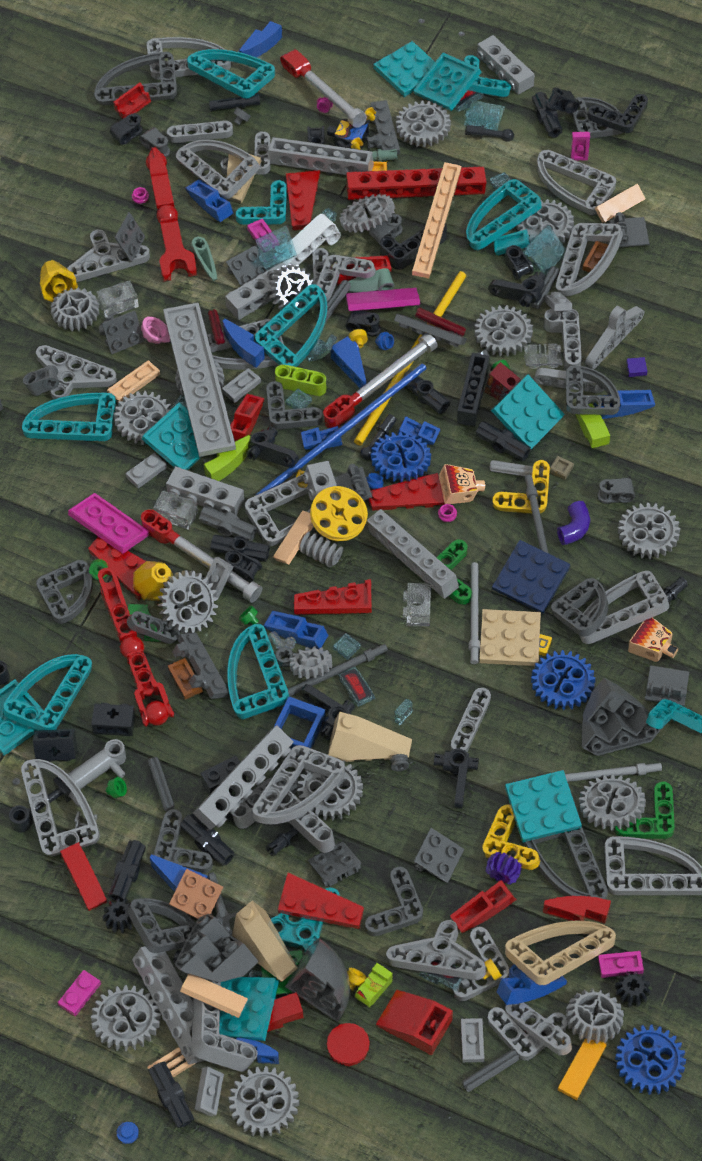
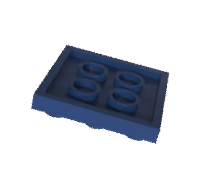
(531, 576)

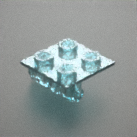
(484, 114)
(276, 247)
(545, 250)

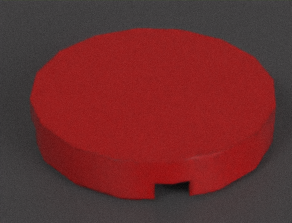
(348, 1044)

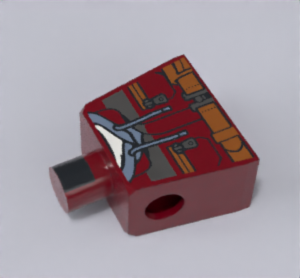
(501, 382)

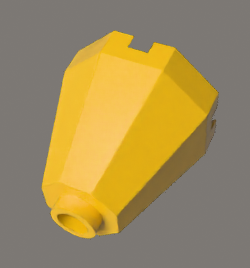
(55, 279)
(149, 579)

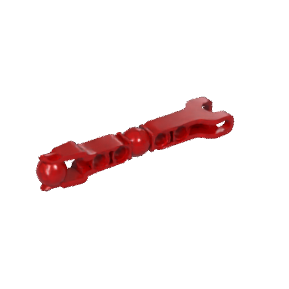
(176, 255)
(132, 649)

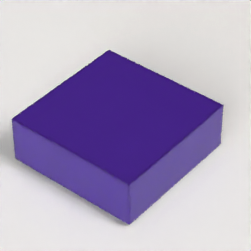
(636, 367)

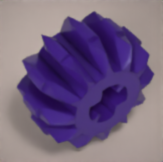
(503, 868)

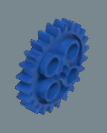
(412, 452)
(547, 672)
(639, 1074)

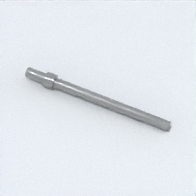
(474, 643)
(639, 769)

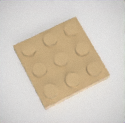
(510, 637)

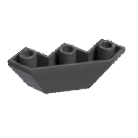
(614, 720)
(214, 952)

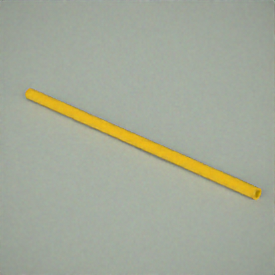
(373, 417)

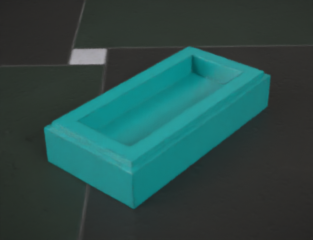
(518, 238)

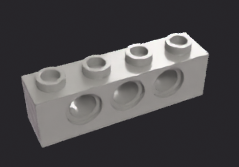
(505, 64)
(252, 294)
(321, 473)
(231, 496)

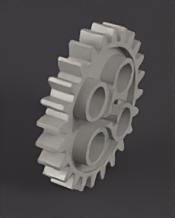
(423, 123)
(550, 214)
(356, 218)
(503, 330)
(141, 417)
(649, 530)
(182, 585)
(350, 795)
(625, 807)
(108, 1026)
(273, 1118)

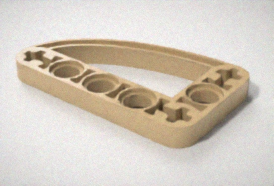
(596, 933)

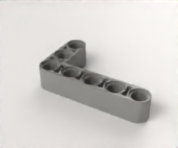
(303, 823)
(214, 1047)

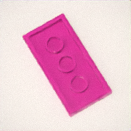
(382, 299)
(108, 523)

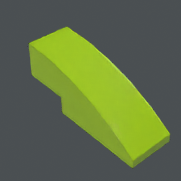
(594, 429)
(227, 461)

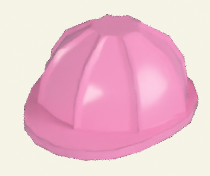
(155, 330)

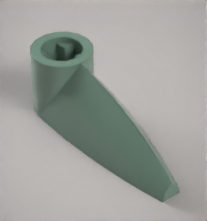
(202, 253)
(380, 281)

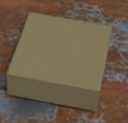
(561, 467)

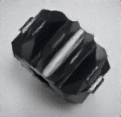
(114, 917)
(641, 989)

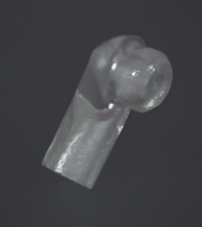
(281, 643)

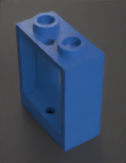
(305, 711)

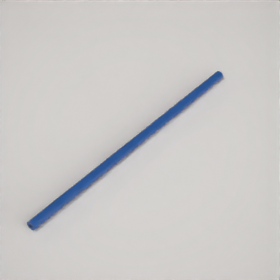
(346, 427)

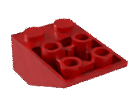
(416, 1020)

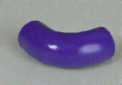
(579, 523)

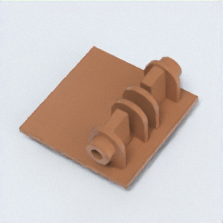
(195, 895)

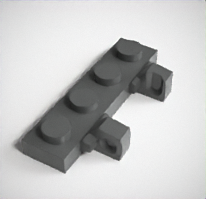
(386, 136)
(422, 328)
(207, 674)

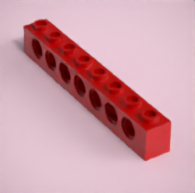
(411, 182)

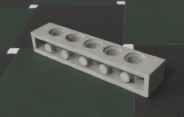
(319, 156)
(412, 553)
(207, 810)
(165, 989)

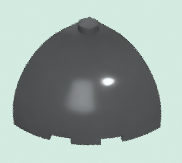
(322, 980)

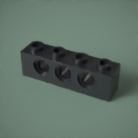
(473, 389)

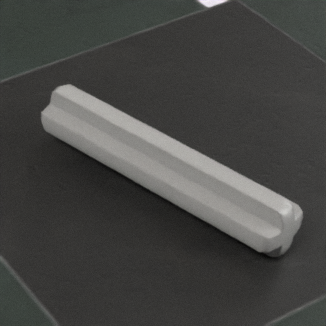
(512, 468)

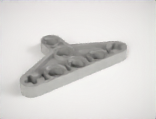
(97, 259)
(620, 325)
(80, 377)
(429, 952)

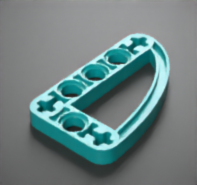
(245, 87)
(529, 205)
(272, 338)
(33, 417)
(270, 694)
(43, 716)

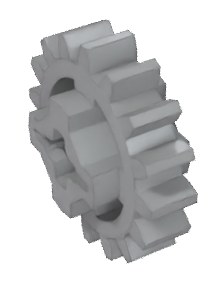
(310, 662)

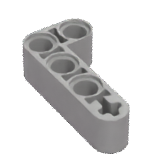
(568, 324)

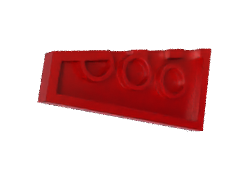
(301, 195)
(418, 492)
(123, 564)
(349, 599)
(315, 903)

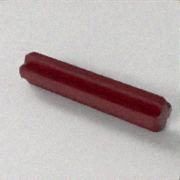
(439, 321)
(216, 327)

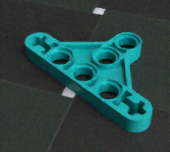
(291, 930)

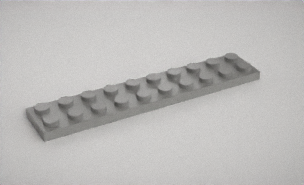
(199, 380)

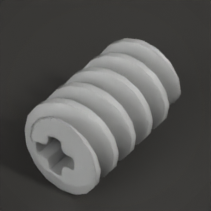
(320, 550)

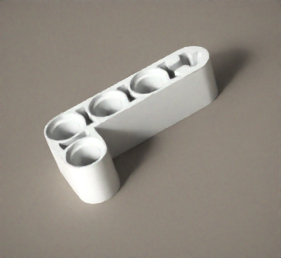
(312, 236)

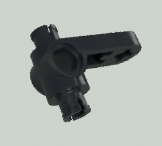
(527, 292)
(263, 447)
(331, 707)
(447, 761)

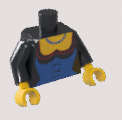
(350, 137)

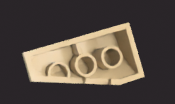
(361, 739)
(260, 936)

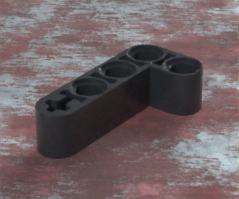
(405, 253)

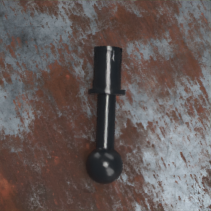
(506, 135)
(383, 429)
(281, 841)

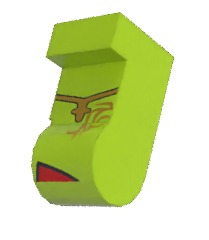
(374, 985)

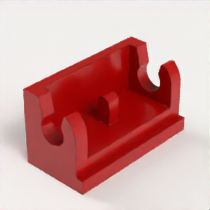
(132, 101)

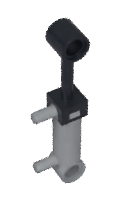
(81, 776)

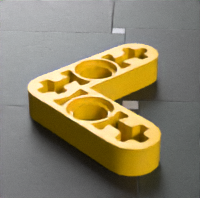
(527, 507)
(501, 843)

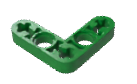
(459, 555)
(655, 824)

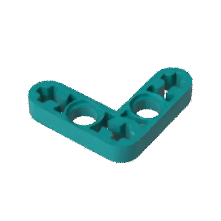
(496, 87)
(270, 212)
(668, 710)

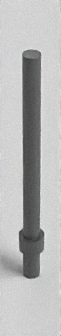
(532, 495)
(368, 655)

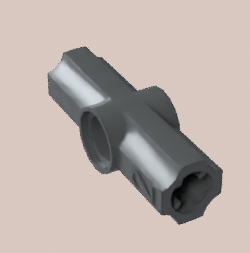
(227, 523)

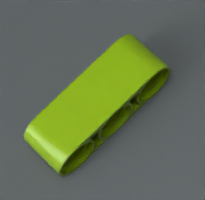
(298, 378)

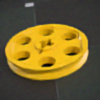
(340, 506)

